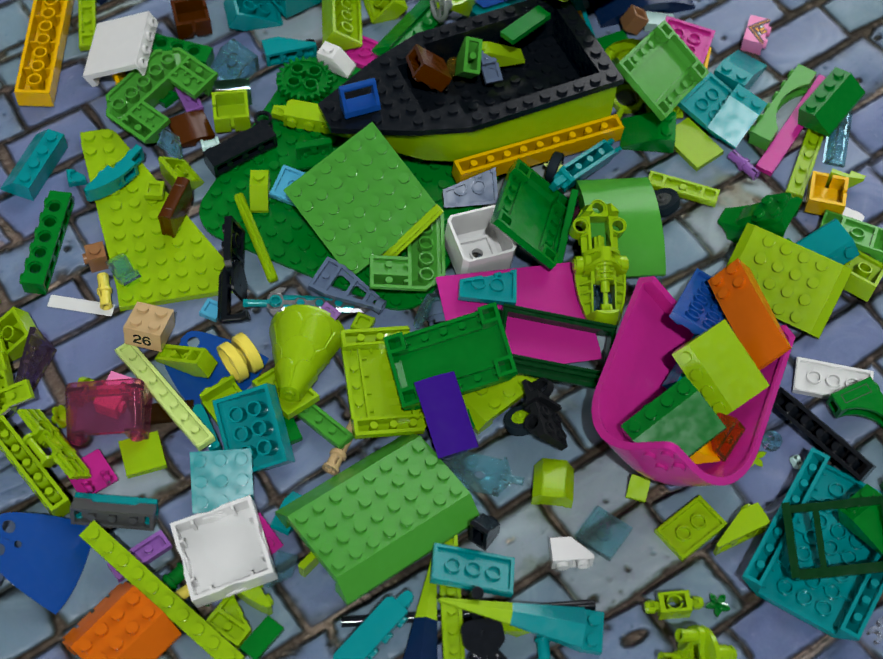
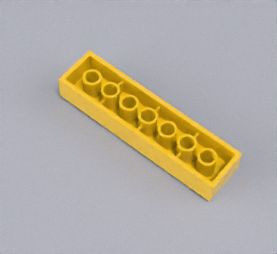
(43, 52)

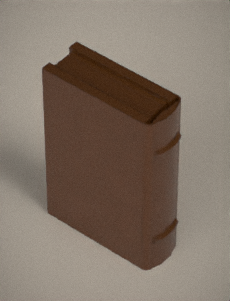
(175, 207)

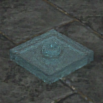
(603, 533)

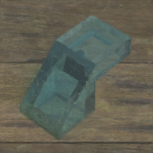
(122, 269)

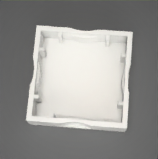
(223, 551)

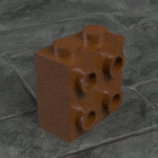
(428, 68)

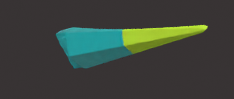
(565, 625)

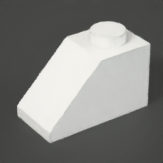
(336, 59)

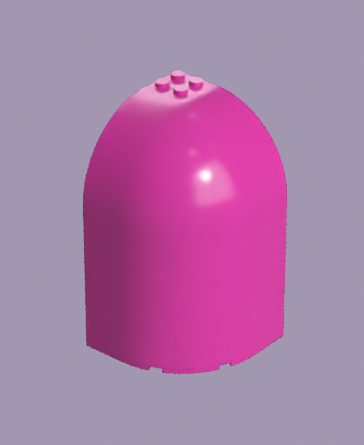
(635, 377)

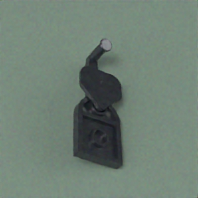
(233, 254)
(482, 635)

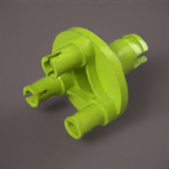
(698, 643)

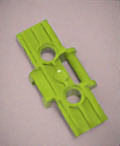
(45, 436)

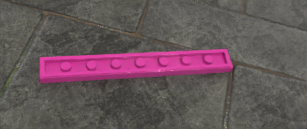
(785, 137)

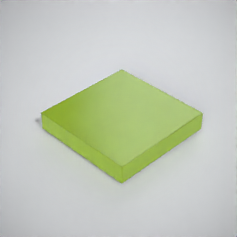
(142, 456)

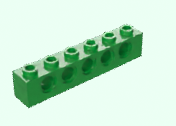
(201, 52)
(47, 242)

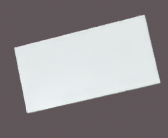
(824, 378)

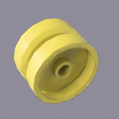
(240, 357)

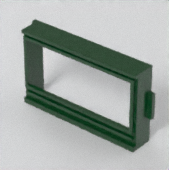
(552, 370)

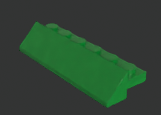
(415, 21)

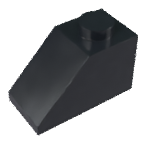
(483, 531)

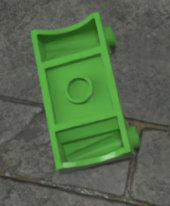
(866, 236)

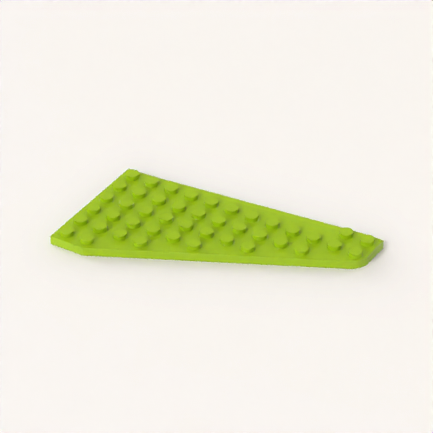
(168, 266)

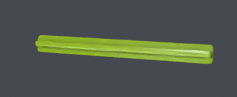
(255, 237)

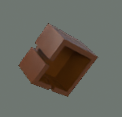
(191, 18)

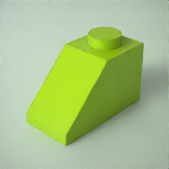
(259, 191)

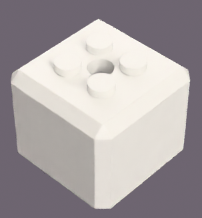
(473, 233)

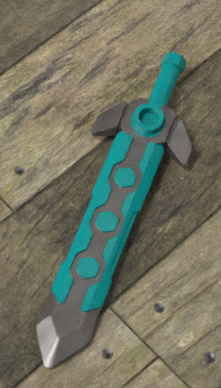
(277, 301)

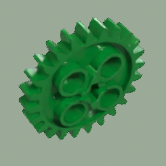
(304, 79)

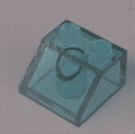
(235, 61)

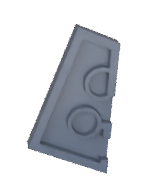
(473, 191)

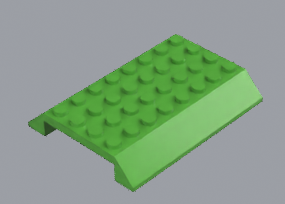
(381, 515)

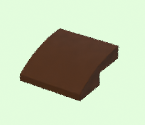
(191, 127)

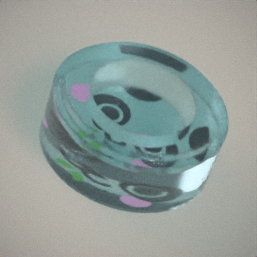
(771, 441)

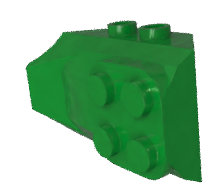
(771, 214)

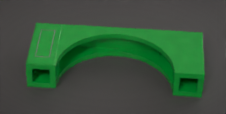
(859, 399)

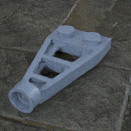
(326, 276)

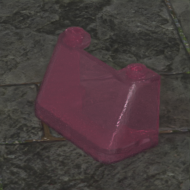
(107, 409)

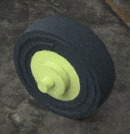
(553, 166)

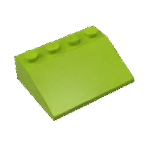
(720, 368)

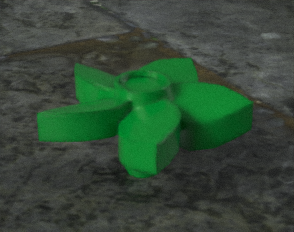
(717, 604)

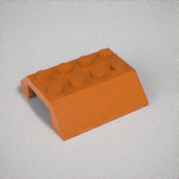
(123, 628)

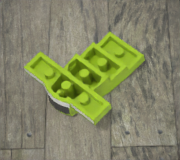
(11, 393)

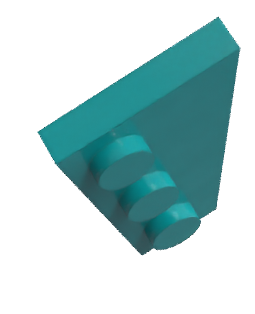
(489, 289)

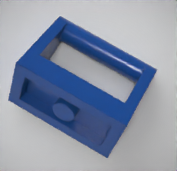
(361, 104)

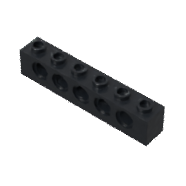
(823, 435)

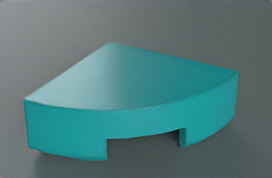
(75, 178)

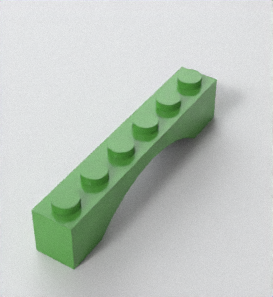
(797, 85)

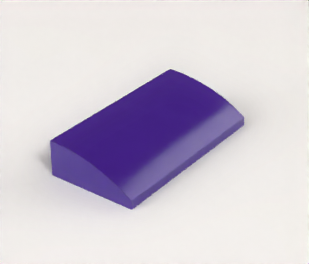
(446, 415)

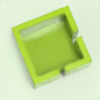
(230, 110)

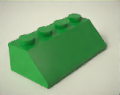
(830, 102)

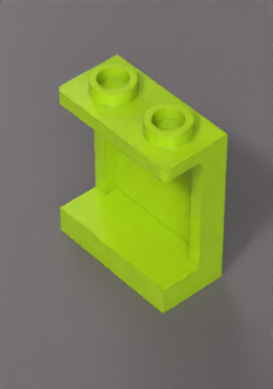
(225, 387)

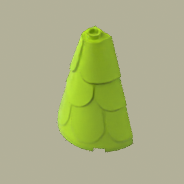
(302, 347)

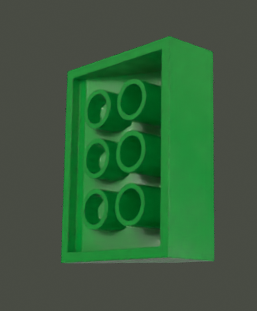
(677, 417)

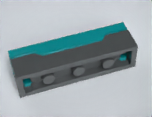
(114, 511)

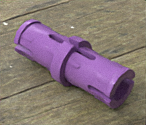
(744, 164)

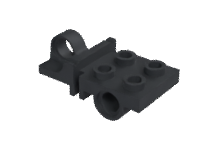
(543, 419)

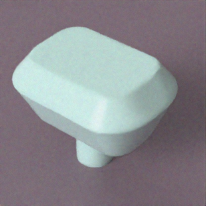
(796, 461)

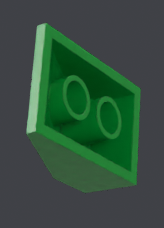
(648, 133)
(865, 521)

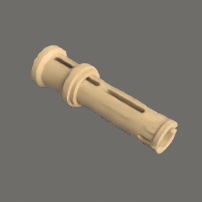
(337, 456)

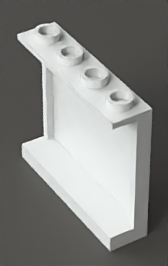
(120, 46)

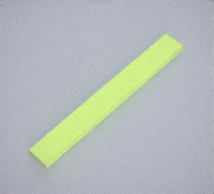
(166, 396)

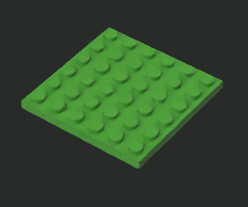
(360, 198)

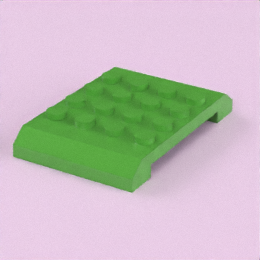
(662, 70)

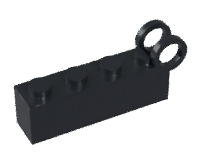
(241, 147)

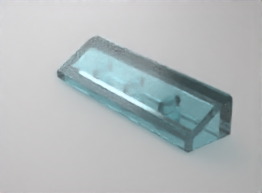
(837, 144)

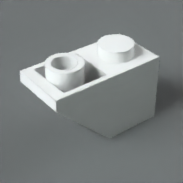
(569, 553)

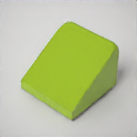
(638, 488)

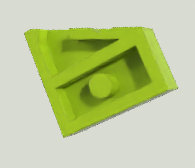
(230, 621)

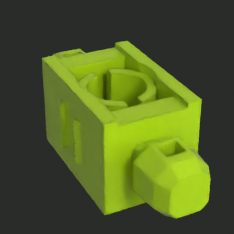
(681, 598)

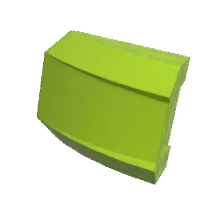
(553, 483)

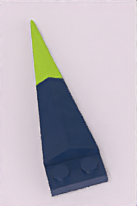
(423, 635)

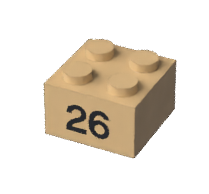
(149, 326)

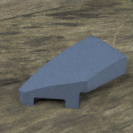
(490, 69)

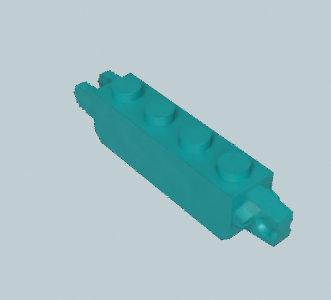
(584, 165)
(376, 628)

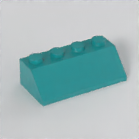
(36, 164)
(831, 242)

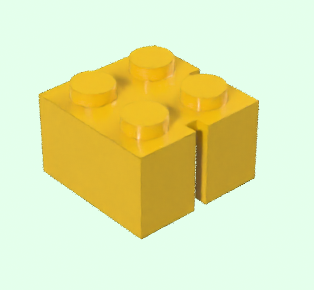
(822, 198)

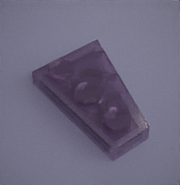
(35, 358)

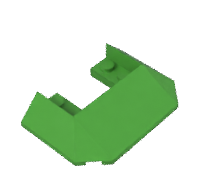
(135, 96)
(418, 269)

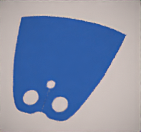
(192, 386)
(47, 561)

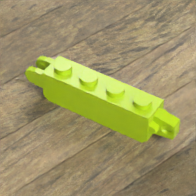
(302, 116)

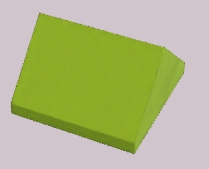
(174, 167)

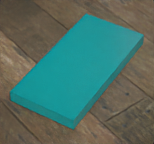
(471, 569)

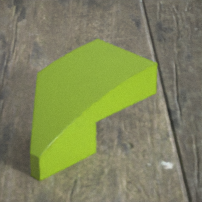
(854, 177)

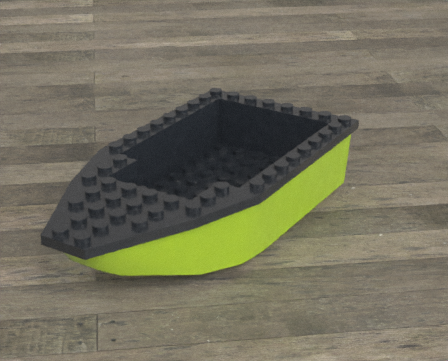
(559, 86)

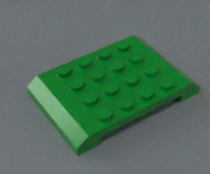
(531, 213)
(468, 345)

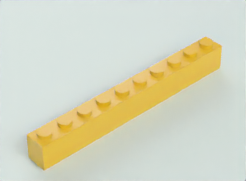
(540, 148)

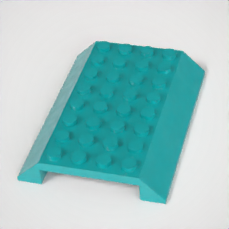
(830, 604)

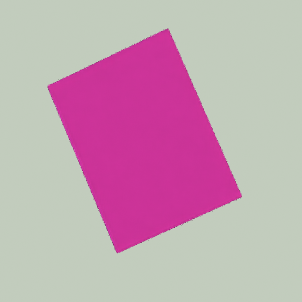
(539, 290)

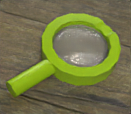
(626, 100)

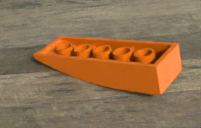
(749, 313)

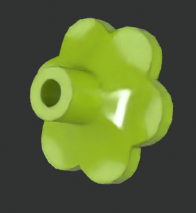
(59, 416)

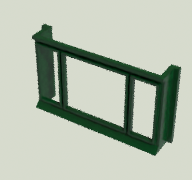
(824, 571)

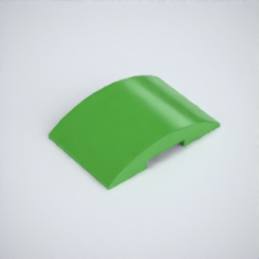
(639, 208)

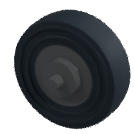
(667, 200)

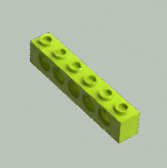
(32, 471)

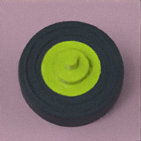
(515, 420)

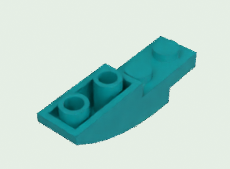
(112, 179)

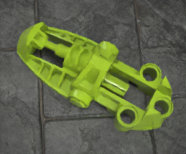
(601, 264)

